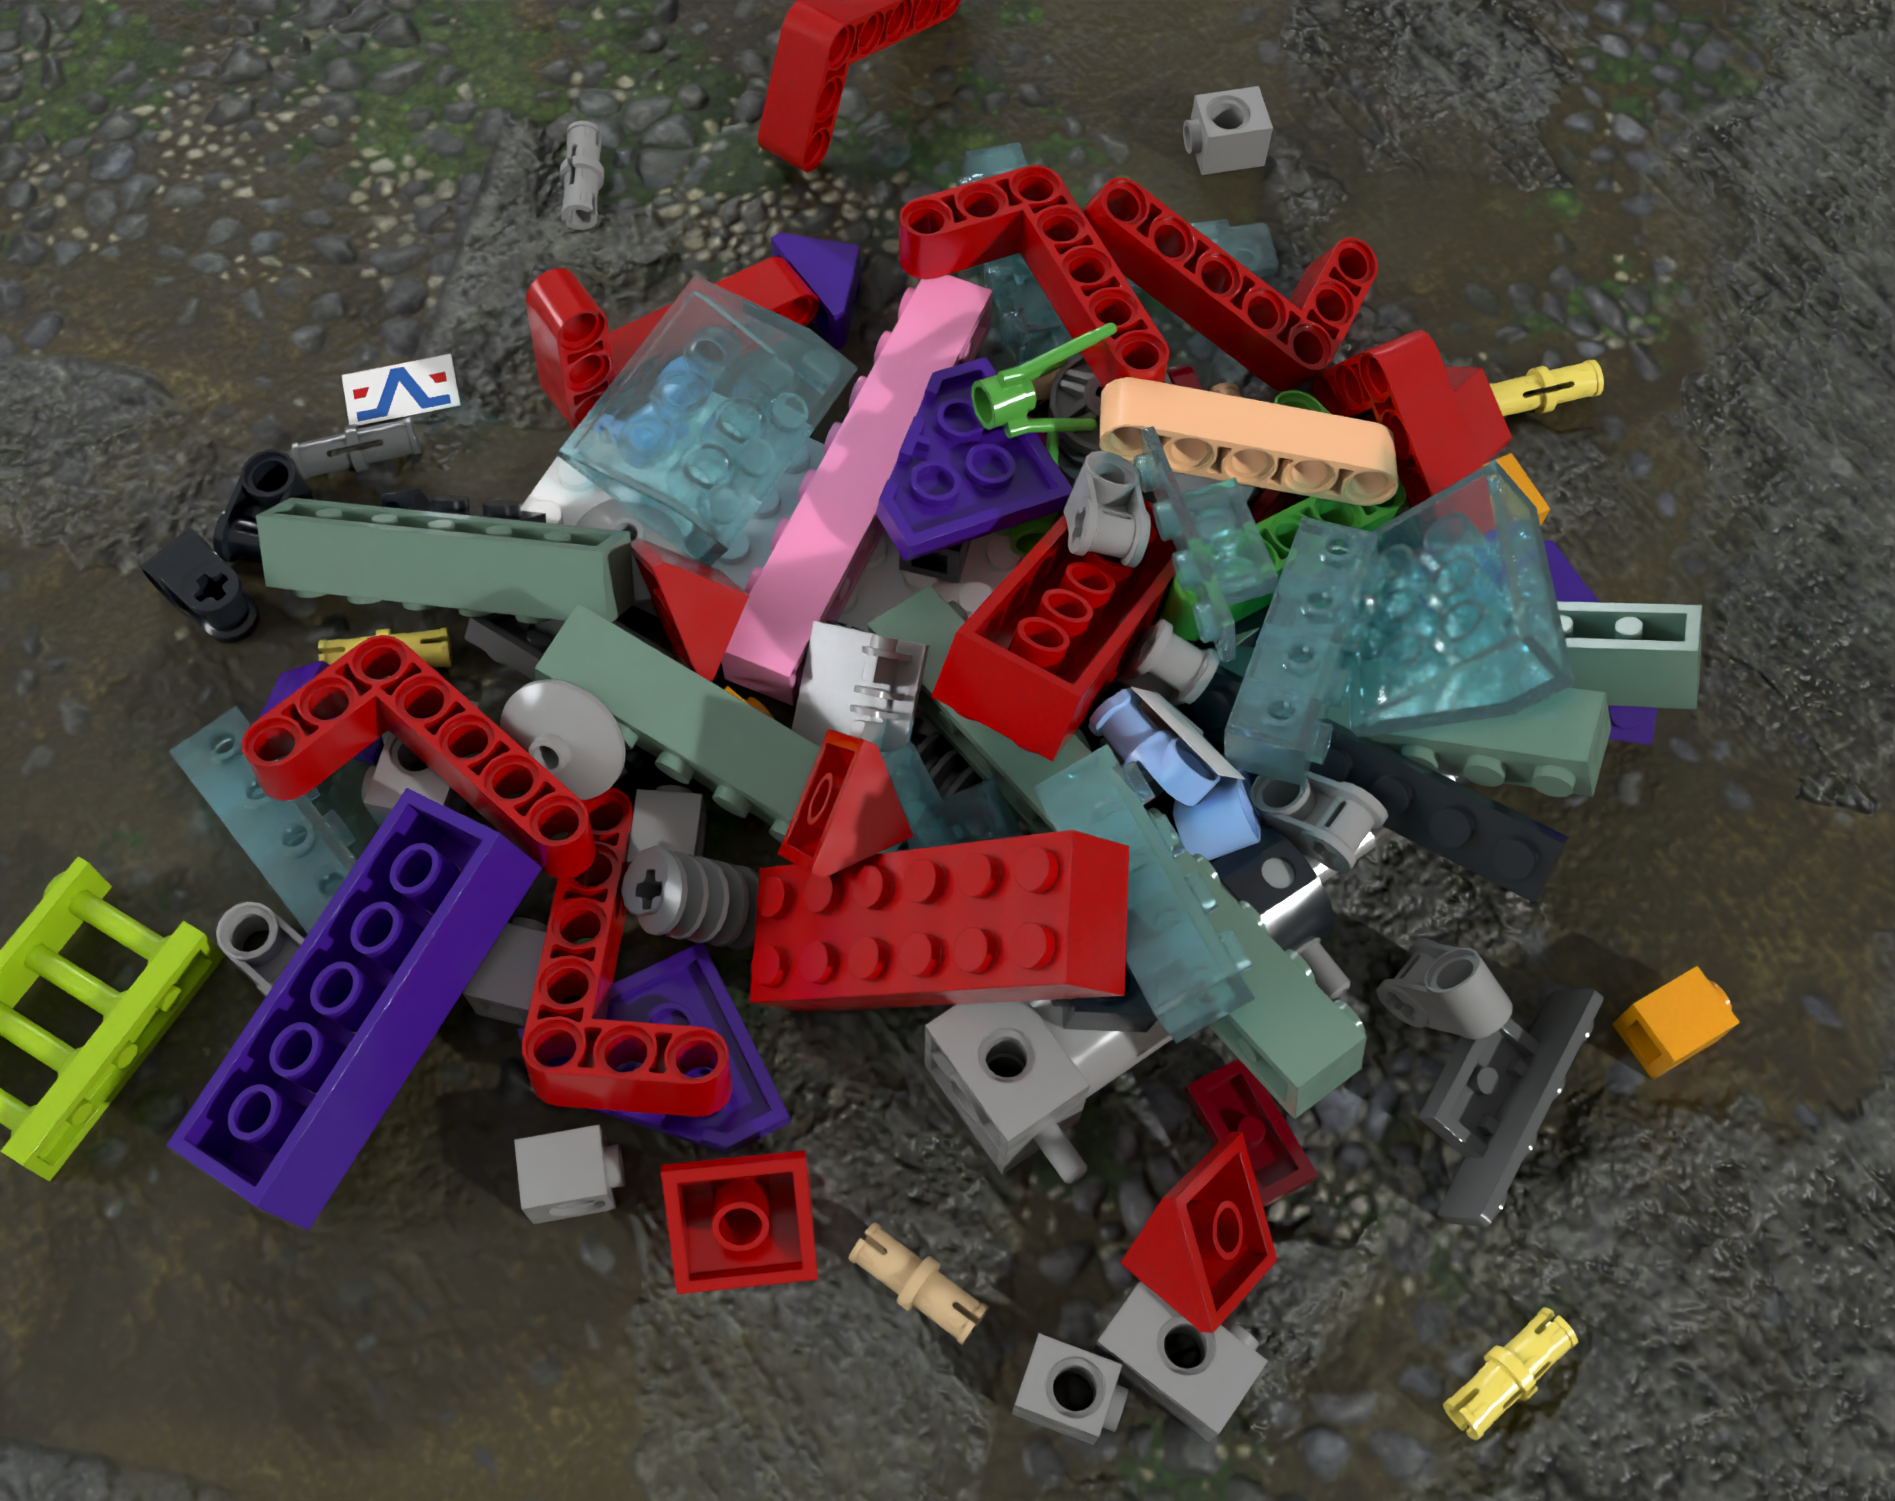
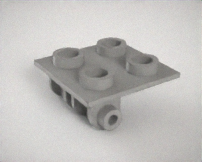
(859, 686)

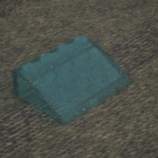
(707, 417)
(1461, 614)

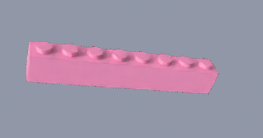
(835, 524)

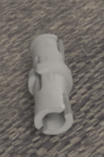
(581, 175)

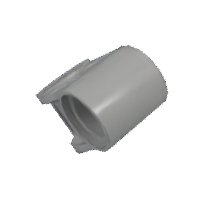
(1108, 510)
(1168, 665)
(1320, 818)
(268, 961)
(1446, 991)

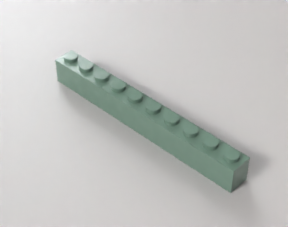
(1292, 1030)

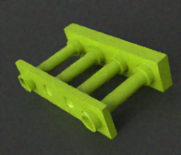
(131, 1022)

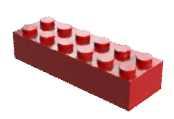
(1053, 639)
(946, 926)

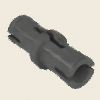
(315, 455)

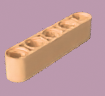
(1252, 441)

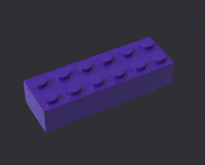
(355, 1009)

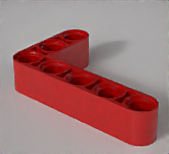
(813, 63)
(1038, 217)
(1224, 300)
(582, 358)
(1415, 400)
(374, 705)
(588, 971)

